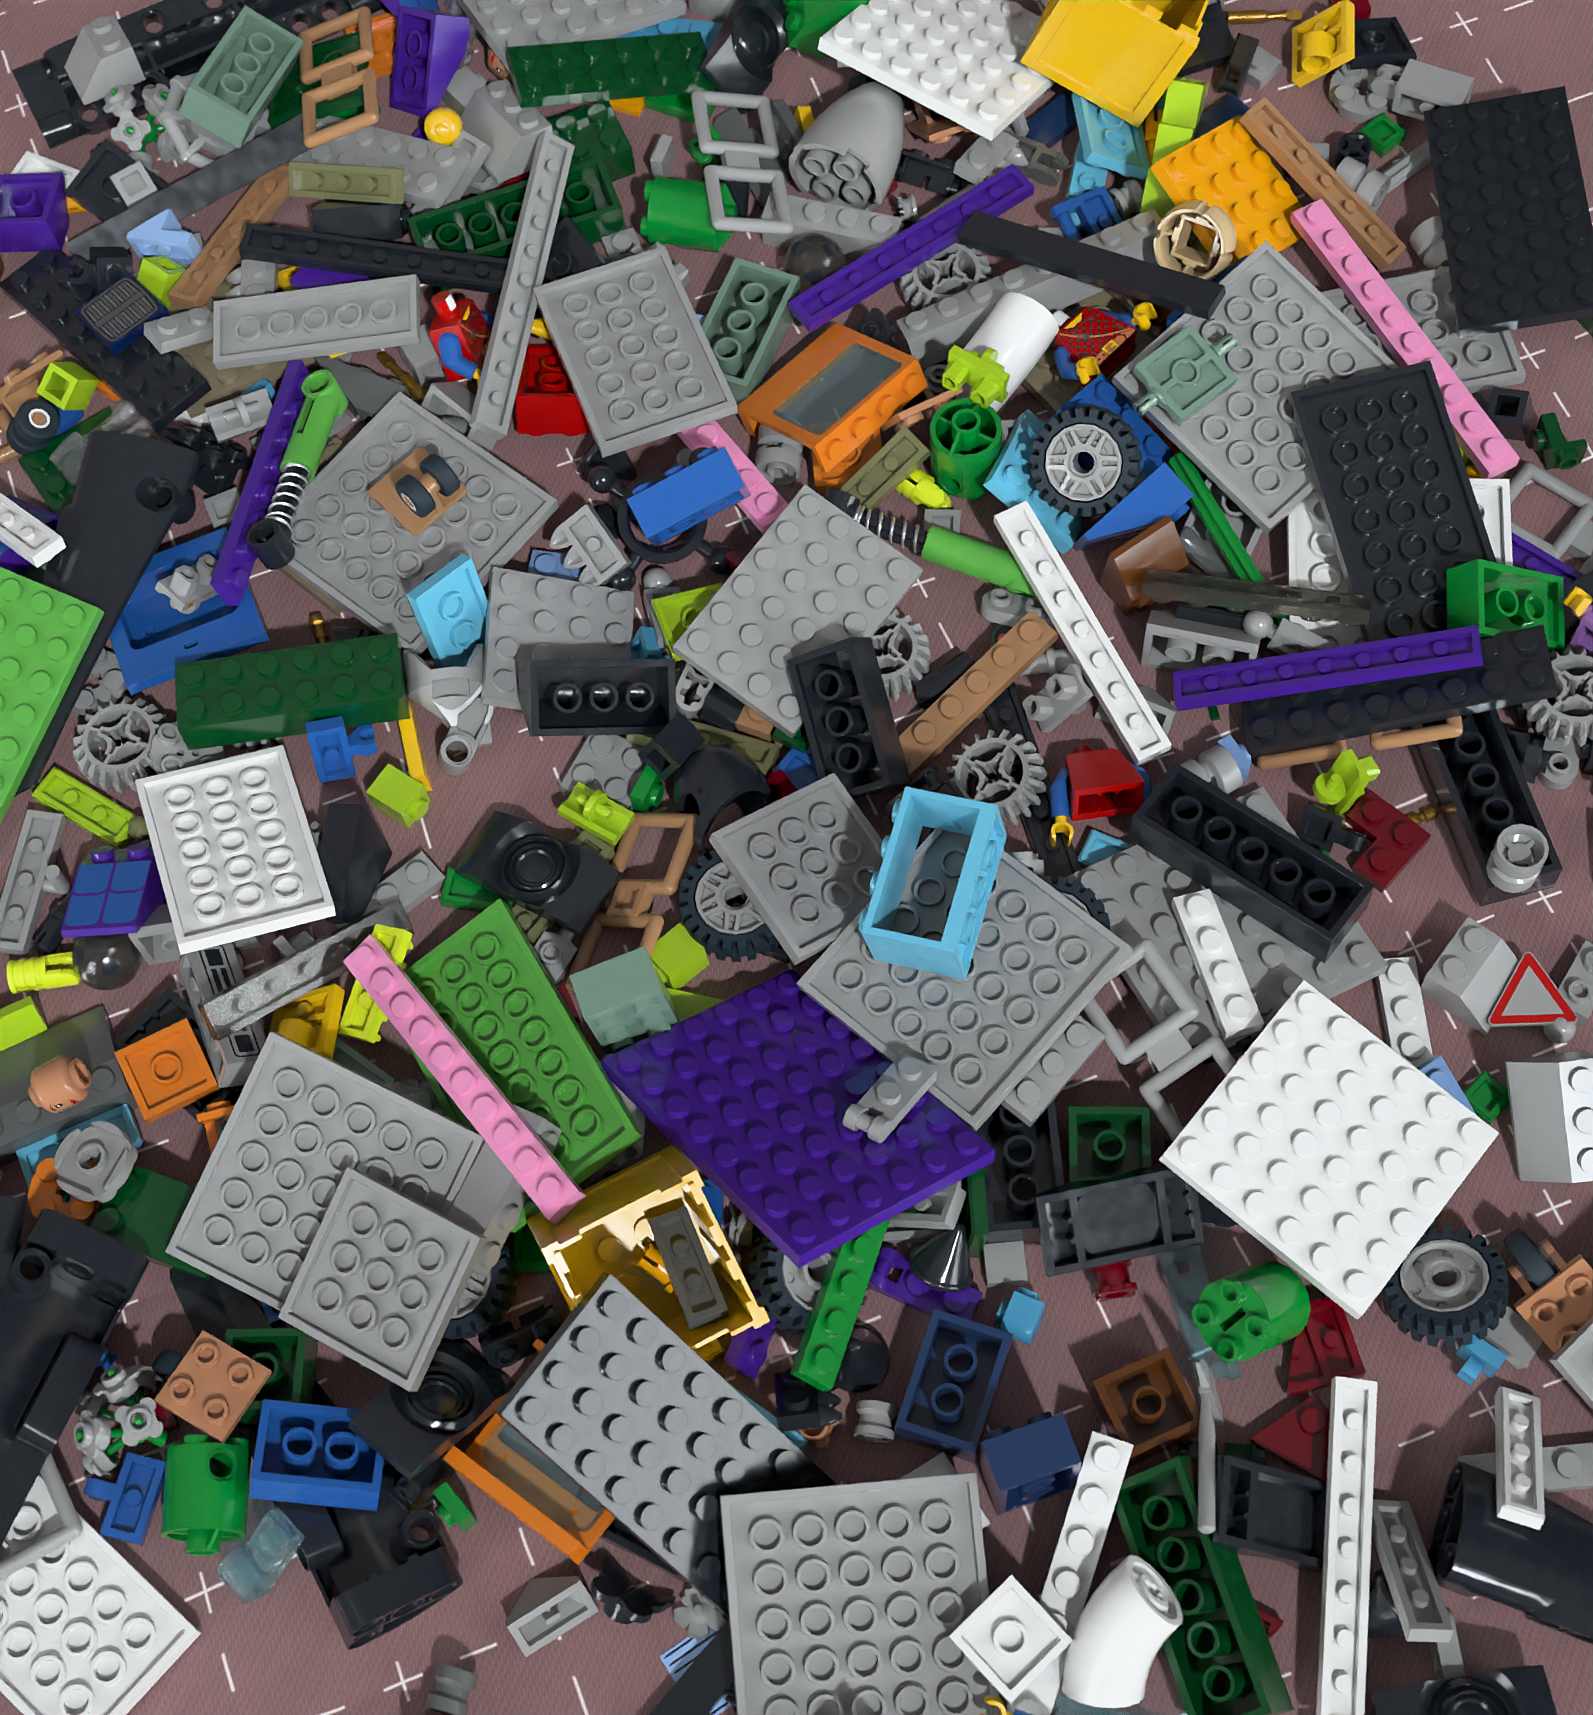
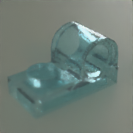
(257, 1564)

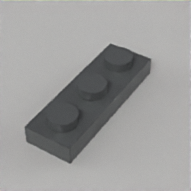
(688, 1268)

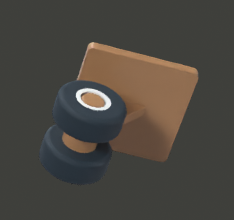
(33, 419)
(418, 490)

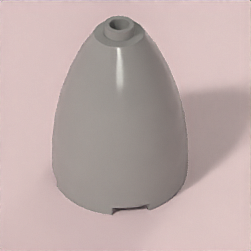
(852, 148)

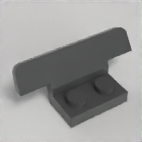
(788, 133)

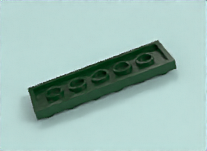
(608, 69)

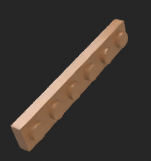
(1322, 182)
(223, 248)
(975, 691)

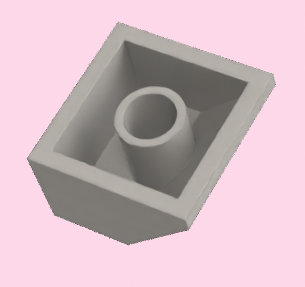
(102, 60)
(454, 406)
(1470, 975)

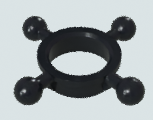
(604, 480)

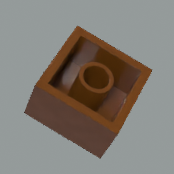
(1147, 1405)

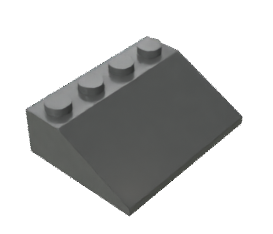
(82, 1037)

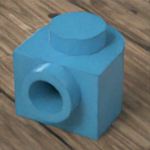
(1021, 1315)

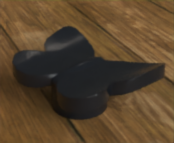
(622, 1599)

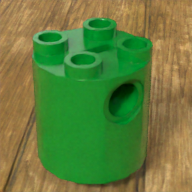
(682, 214)
(964, 447)
(1252, 1310)
(206, 1493)

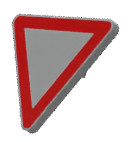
(1530, 998)

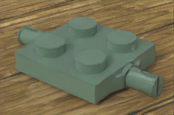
(1185, 374)

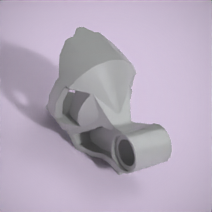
(455, 699)

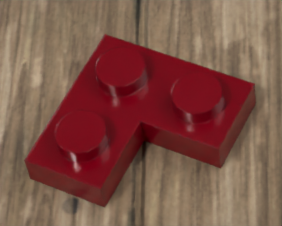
(1392, 836)

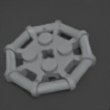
(201, 137)

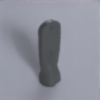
(1205, 555)

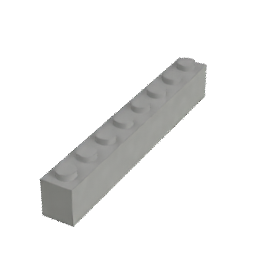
(956, 319)

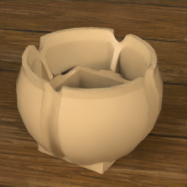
(1175, 230)

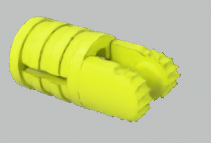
(924, 491)
(41, 973)

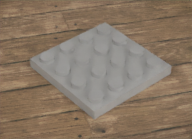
(548, 621)
(804, 864)
(382, 1278)

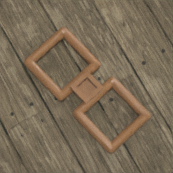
(338, 78)
(1378, 741)
(634, 896)

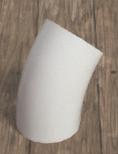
(1020, 334)
(1120, 1636)

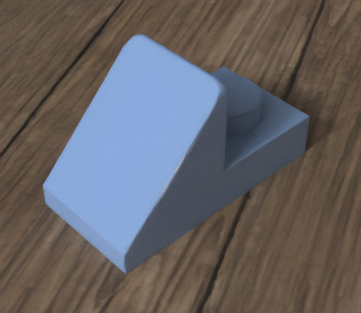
(162, 237)

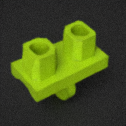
(978, 372)
(1345, 781)
(596, 814)

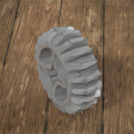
(944, 276)
(895, 671)
(1573, 710)
(118, 731)
(1005, 754)

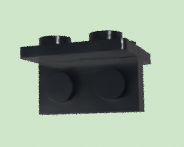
(217, 463)

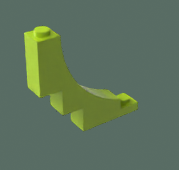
(1178, 128)

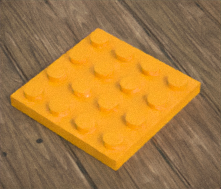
(1238, 175)

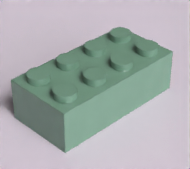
(241, 77)
(750, 323)
(624, 1000)

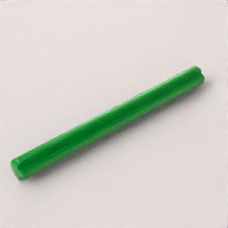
(1216, 522)

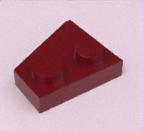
(1323, 1350)
(1300, 1438)

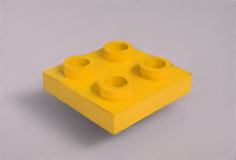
(1323, 43)
(312, 1019)

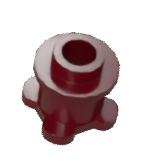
(1114, 1281)

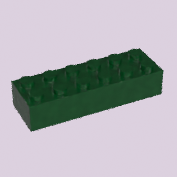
(489, 221)
(285, 688)
(1221, 1646)

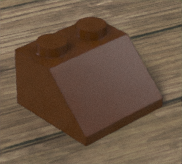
(1126, 566)

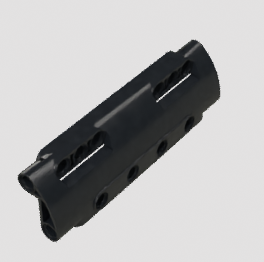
(180, 48)

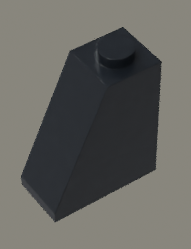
(361, 219)
(351, 859)

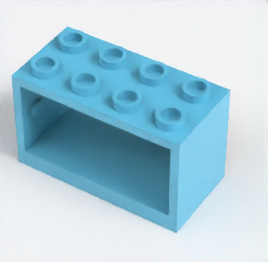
(947, 813)

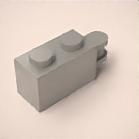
(1421, 87)

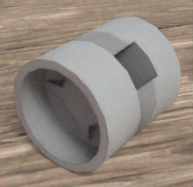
(1369, 186)
(1429, 243)
(778, 457)
(1217, 768)
(1517, 858)

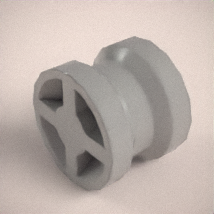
(1127, 199)
(875, 1421)

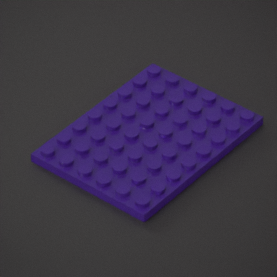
(761, 1107)

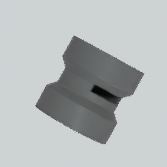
(451, 1690)

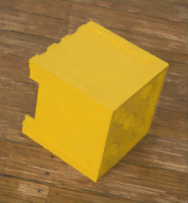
(1116, 49)
(612, 1230)

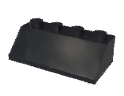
(597, 696)
(849, 716)

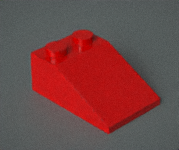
(546, 396)

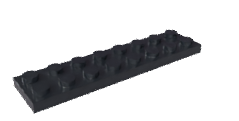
(154, 382)
(1513, 673)

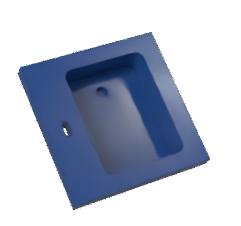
(156, 636)

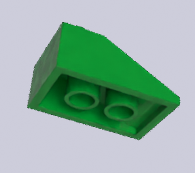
(812, 19)
(1505, 600)

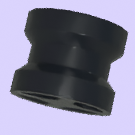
(1354, 145)

